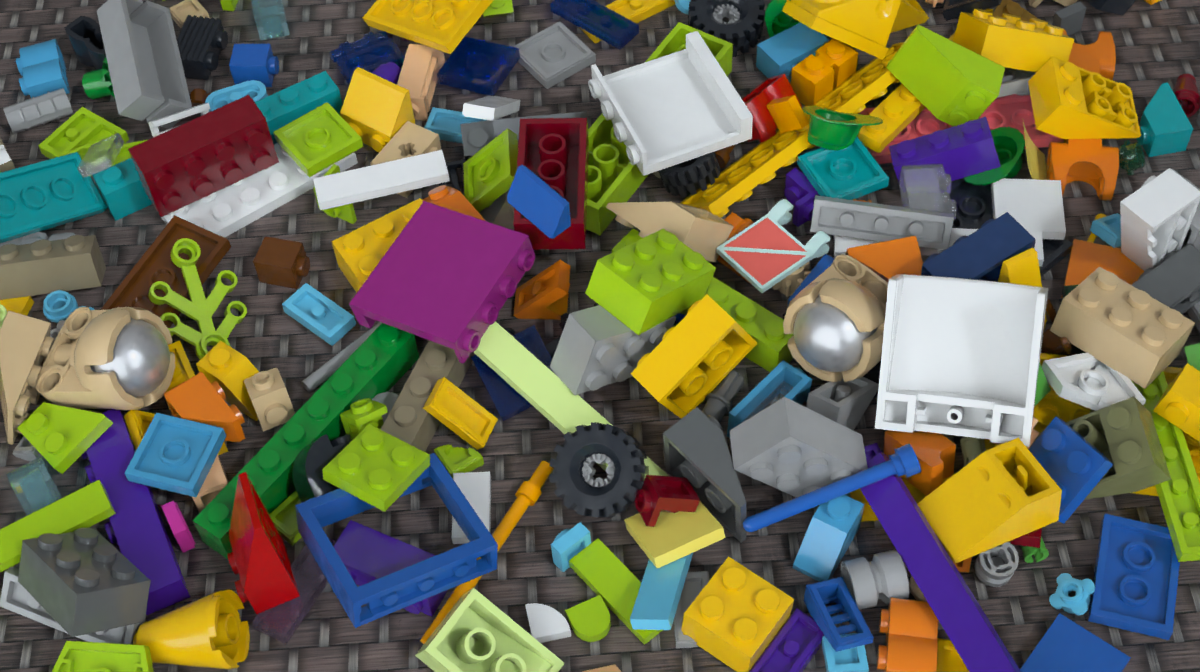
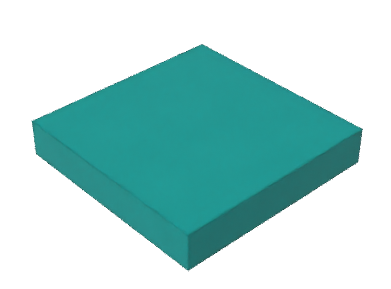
(843, 172)

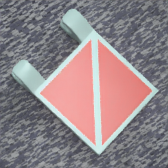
(768, 252)

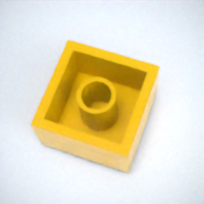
(736, 616)

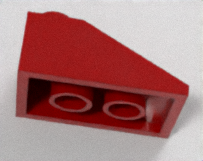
(258, 552)

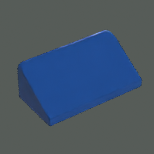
(539, 203)

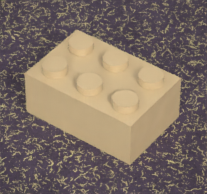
(1122, 326)

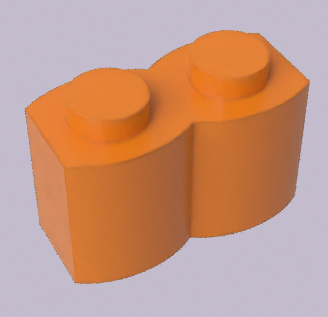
(910, 637)

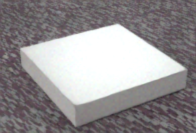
(1032, 204)

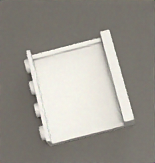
(673, 107)

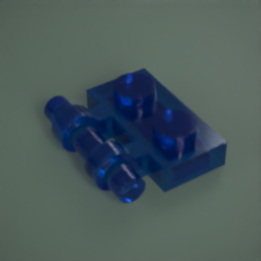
(366, 54)

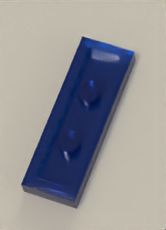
(597, 20)

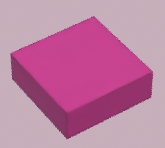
(178, 526)

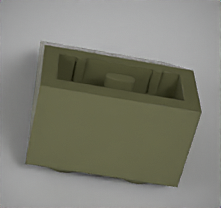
(1129, 441)

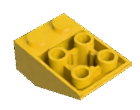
(1081, 103)
(992, 501)

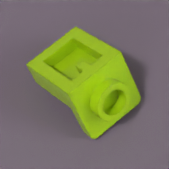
(361, 415)

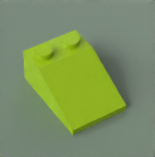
(946, 76)

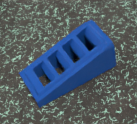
(836, 591)

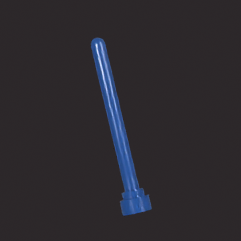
(900, 463)

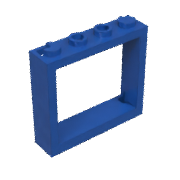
(413, 582)

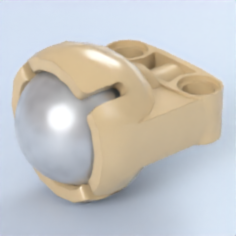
(838, 321)
(108, 360)

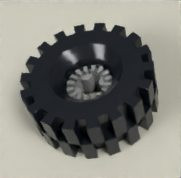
(744, 23)
(575, 470)

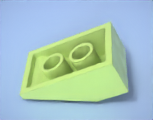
(484, 639)

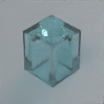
(270, 18)

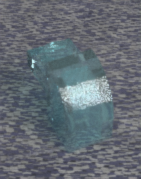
(34, 485)

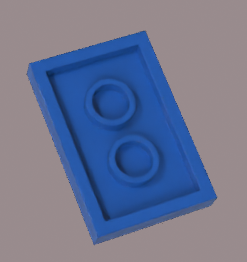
(1135, 577)

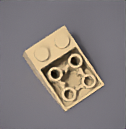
(691, 225)
(23, 351)

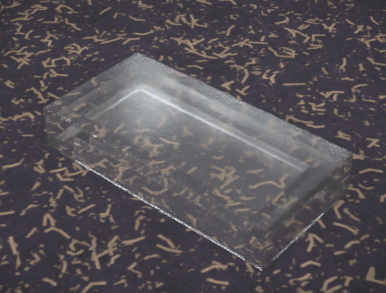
(101, 155)

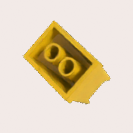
(853, 22)

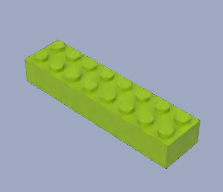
(609, 169)

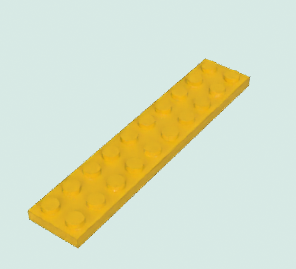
(783, 149)

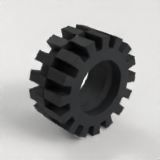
(691, 175)

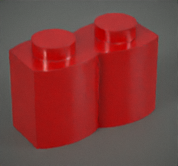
(773, 88)

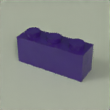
(960, 149)
(374, 555)

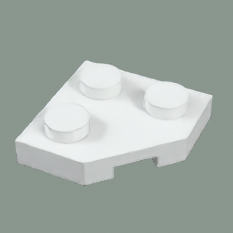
(1088, 381)

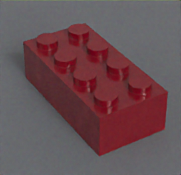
(204, 155)
(559, 156)

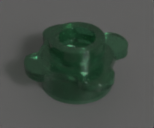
(1131, 157)

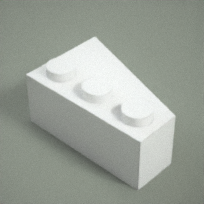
(1157, 218)

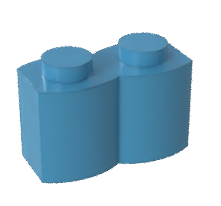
(42, 69)

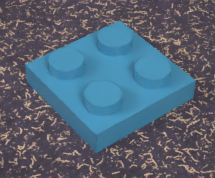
(175, 454)

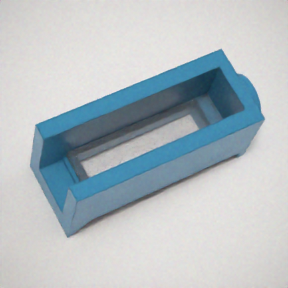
(779, 383)

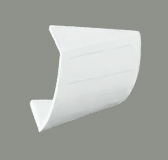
(960, 357)

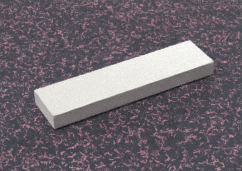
(381, 180)

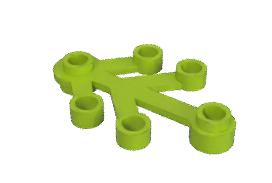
(199, 307)

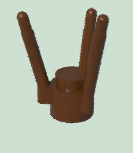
(1053, 343)

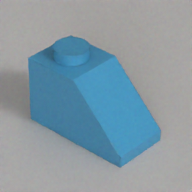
(828, 537)

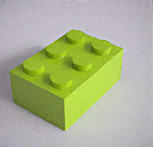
(650, 280)

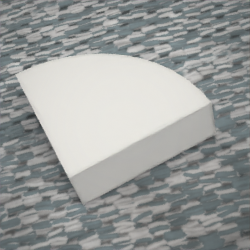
(546, 623)

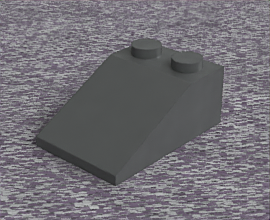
(699, 452)

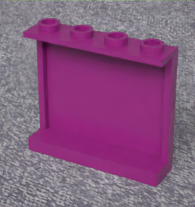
(445, 278)

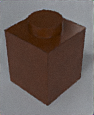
(281, 262)

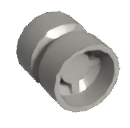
(874, 580)

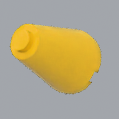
(199, 633)

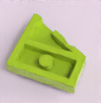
(79, 134)
(63, 432)

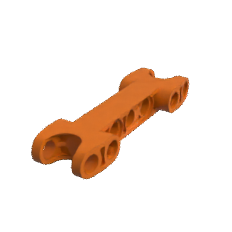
(1087, 158)

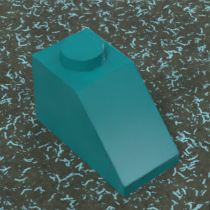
(1164, 124)

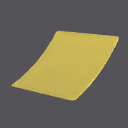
(1035, 159)

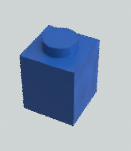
(253, 63)

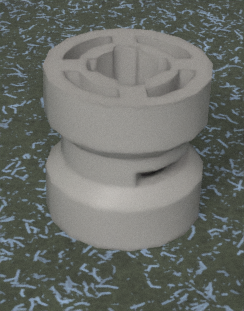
(993, 570)

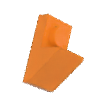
(544, 294)

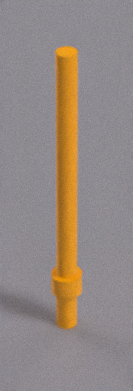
(526, 496)

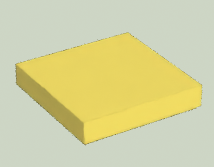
(675, 534)

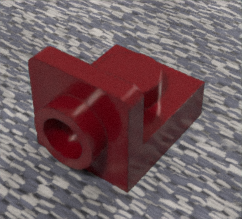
(666, 494)

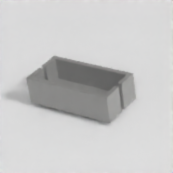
(143, 60)

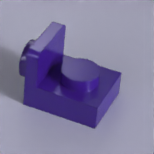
(801, 195)

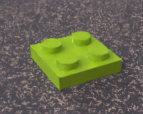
(318, 139)
(491, 170)
(376, 467)

